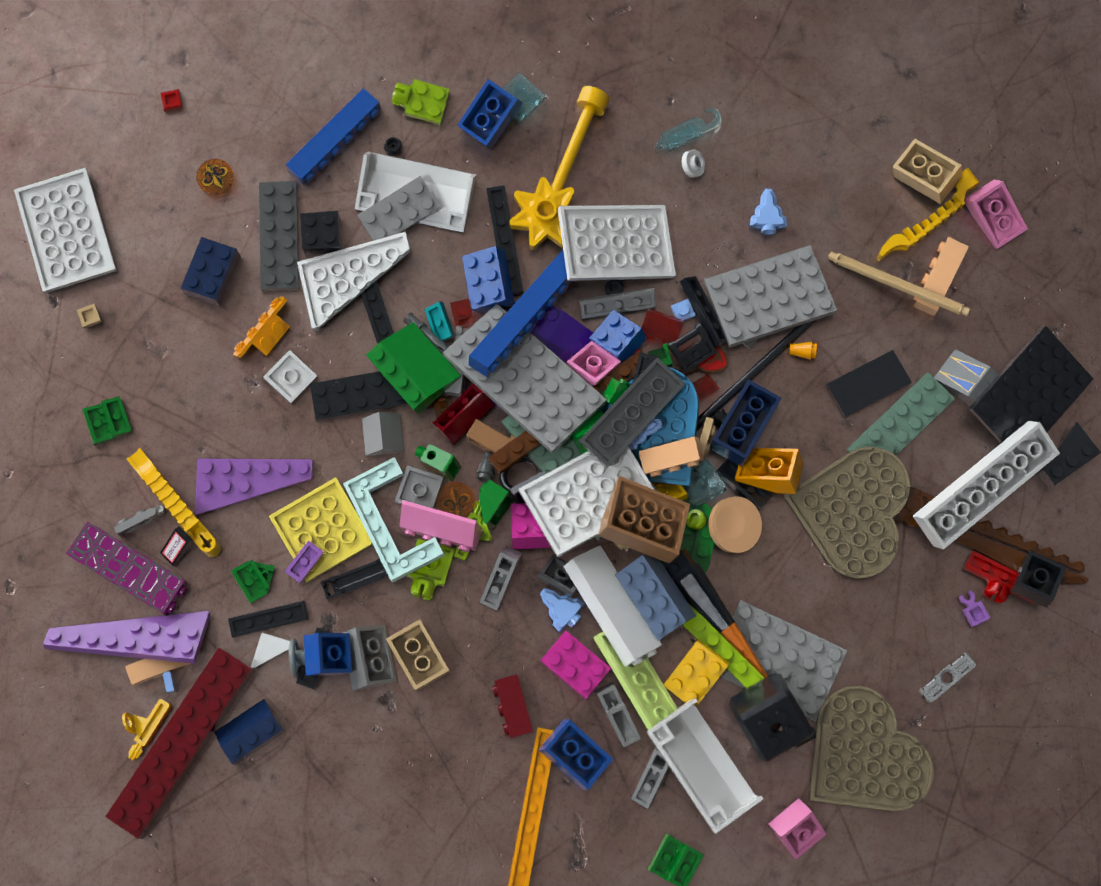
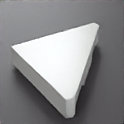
(268, 649)

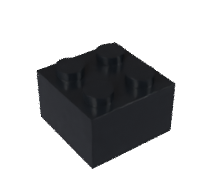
(320, 232)
(1038, 579)

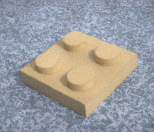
(706, 434)

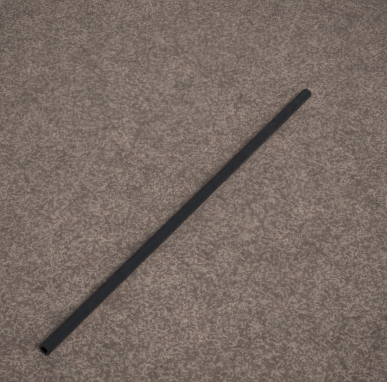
(753, 372)

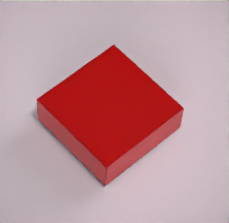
(171, 100)

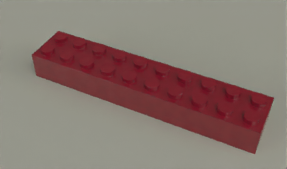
(179, 744)

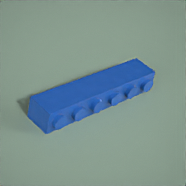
(333, 137)

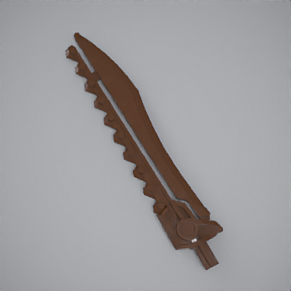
(1004, 555)

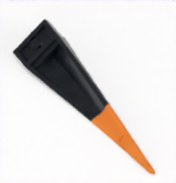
(703, 597)

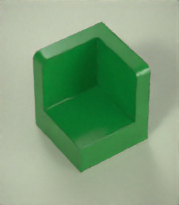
(664, 355)

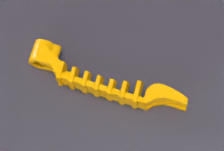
(904, 242)
(174, 503)

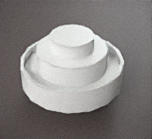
(693, 163)

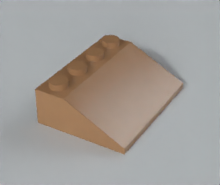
(644, 520)

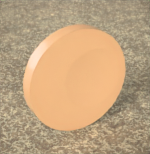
(735, 524)

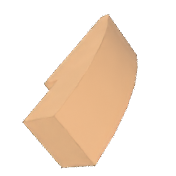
(148, 669)

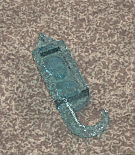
(687, 131)

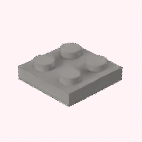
(419, 487)

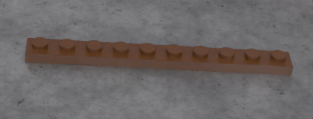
(526, 443)

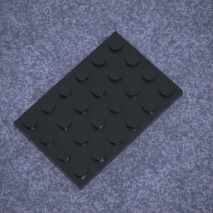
(1032, 387)

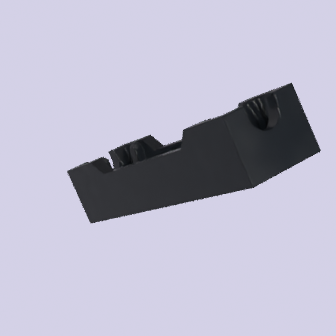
(355, 579)

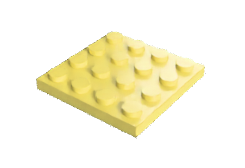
(327, 522)

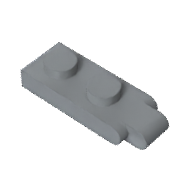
(140, 519)

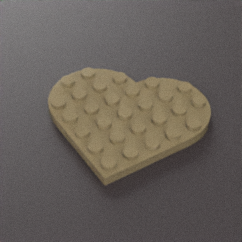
(853, 509)
(864, 757)

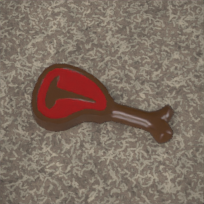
(713, 365)

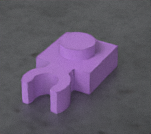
(975, 611)

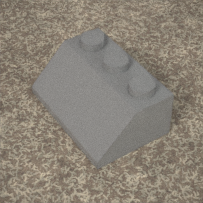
(370, 658)

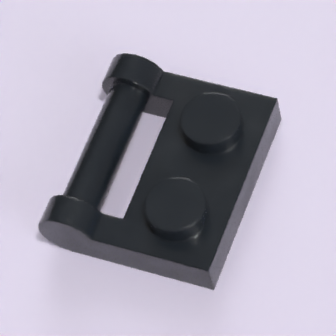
(694, 353)

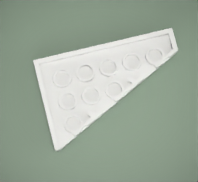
(342, 275)

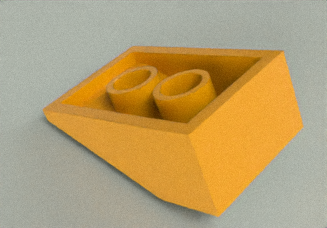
(772, 469)

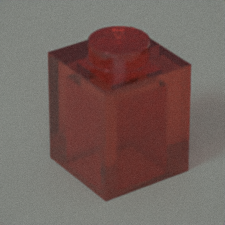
(462, 312)

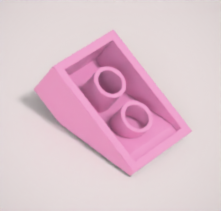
(996, 213)

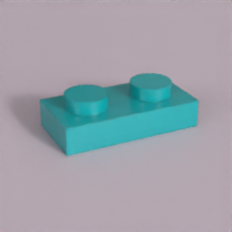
(439, 321)

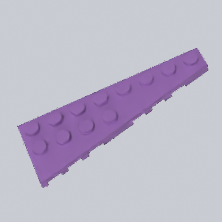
(155, 638)

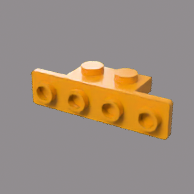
(266, 332)

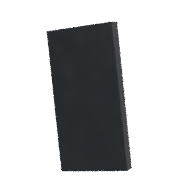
(868, 383)

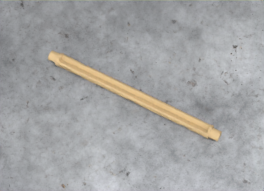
(899, 284)

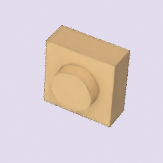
(89, 316)

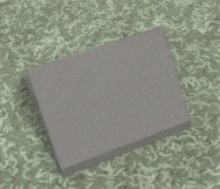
(382, 433)

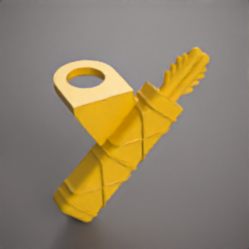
(145, 727)

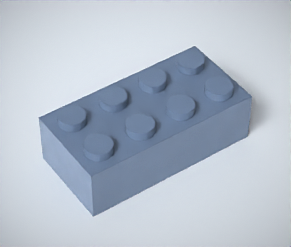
(655, 595)

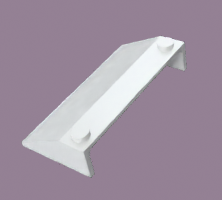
(386, 174)
(703, 766)

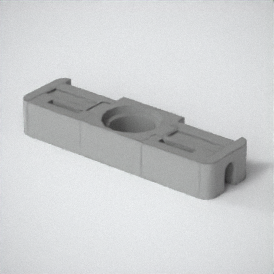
(957, 669)

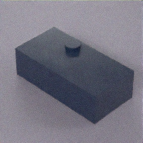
(745, 423)

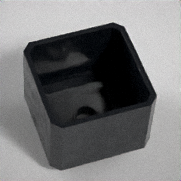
(767, 704)

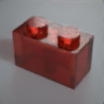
(661, 326)

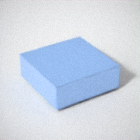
(170, 683)

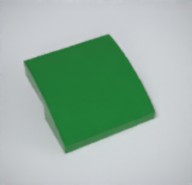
(106, 420)
(675, 861)

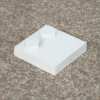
(290, 376)

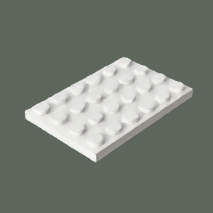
(65, 230)
(616, 242)
(574, 497)

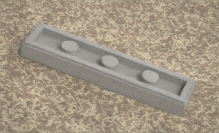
(619, 302)

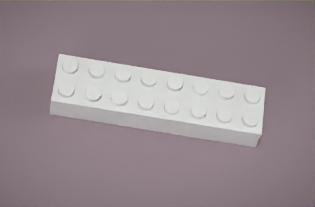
(986, 484)

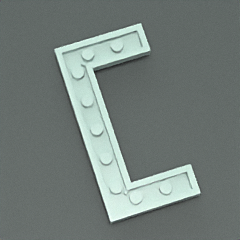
(396, 565)

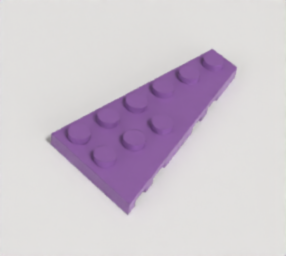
(238, 480)

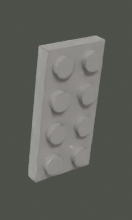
(399, 210)

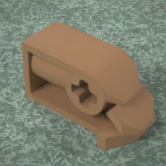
(486, 437)

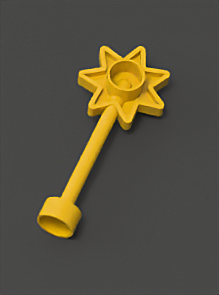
(540, 209)

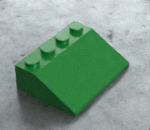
(413, 367)

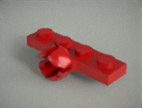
(998, 576)

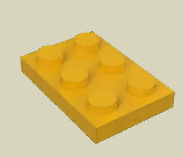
(696, 673)

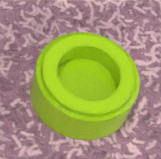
(696, 519)

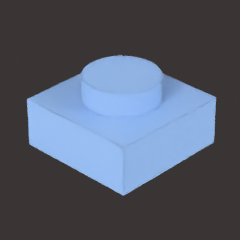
(683, 310)

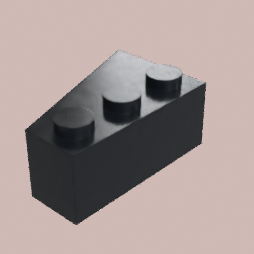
(1075, 451)

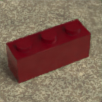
(462, 413)
(512, 707)

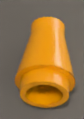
(805, 350)

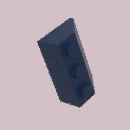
(249, 732)

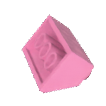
(443, 526)

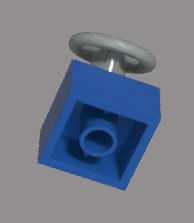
(321, 654)

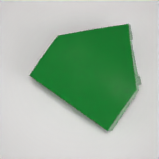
(253, 579)

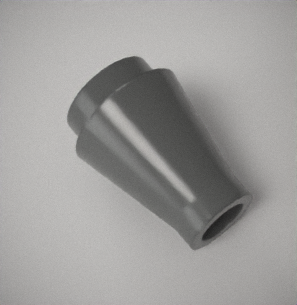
(485, 470)

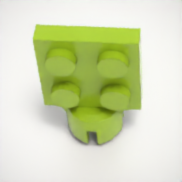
(421, 100)
(432, 574)

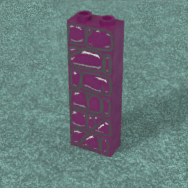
(127, 569)

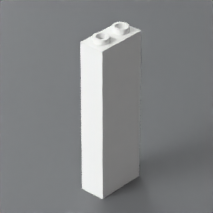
(612, 606)

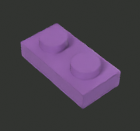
(304, 562)

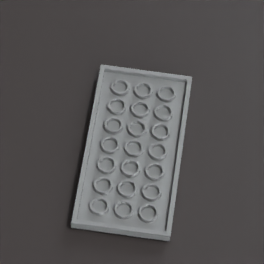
(530, 384)

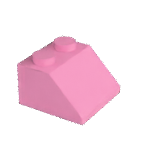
(593, 363)
(797, 828)

